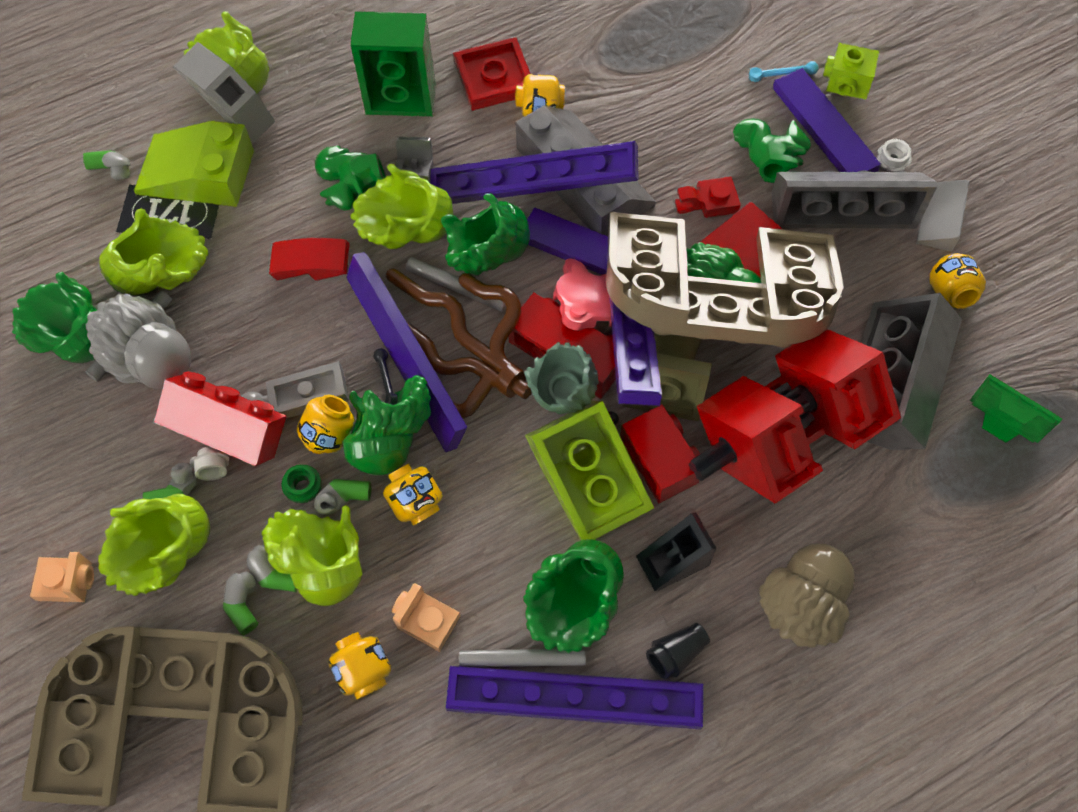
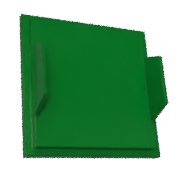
(1011, 412)

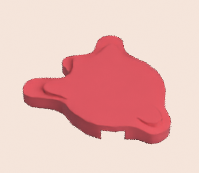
(582, 297)

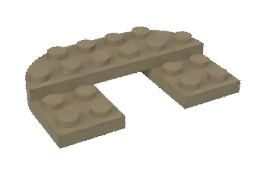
(653, 287)
(172, 674)

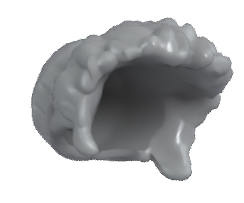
(137, 341)

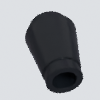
(677, 650)

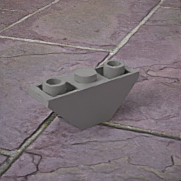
(224, 90)

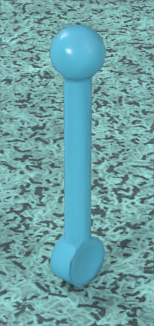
(756, 73)

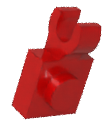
(711, 196)

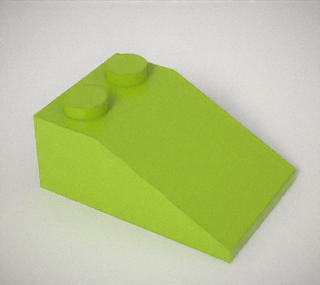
(198, 164)
(590, 471)

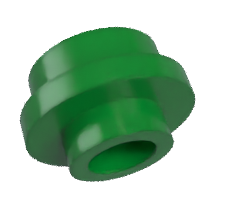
(294, 476)

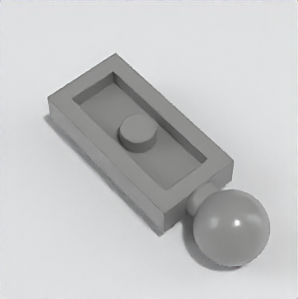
(293, 392)

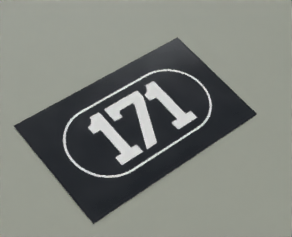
(194, 214)

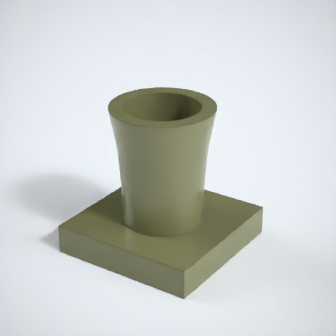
(681, 376)

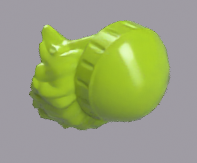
(236, 48)
(401, 210)
(152, 255)
(152, 542)
(315, 553)

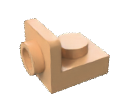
(62, 578)
(424, 617)

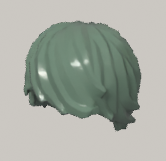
(563, 379)

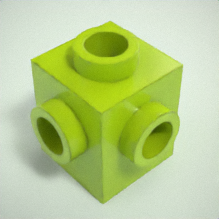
(851, 70)

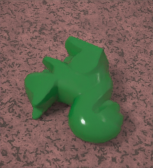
(770, 151)
(354, 170)

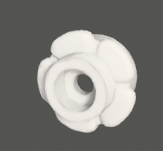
(894, 155)
(209, 464)

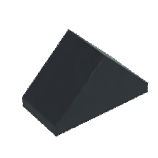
(677, 553)

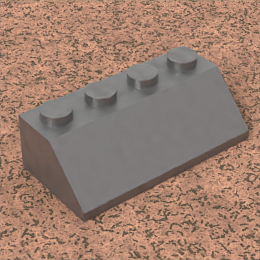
(559, 130)
(851, 199)
(917, 347)

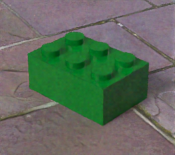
(394, 63)

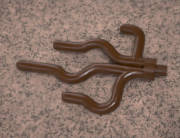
(493, 367)

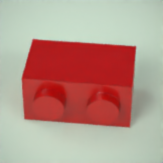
(660, 452)

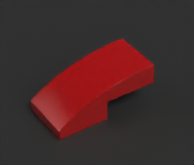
(311, 256)

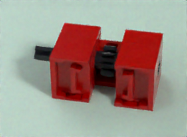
(766, 430)

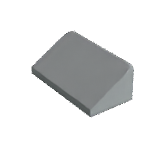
(944, 216)

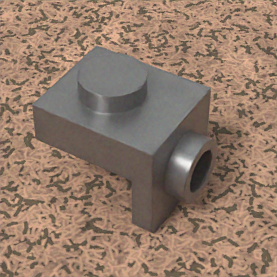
(415, 155)

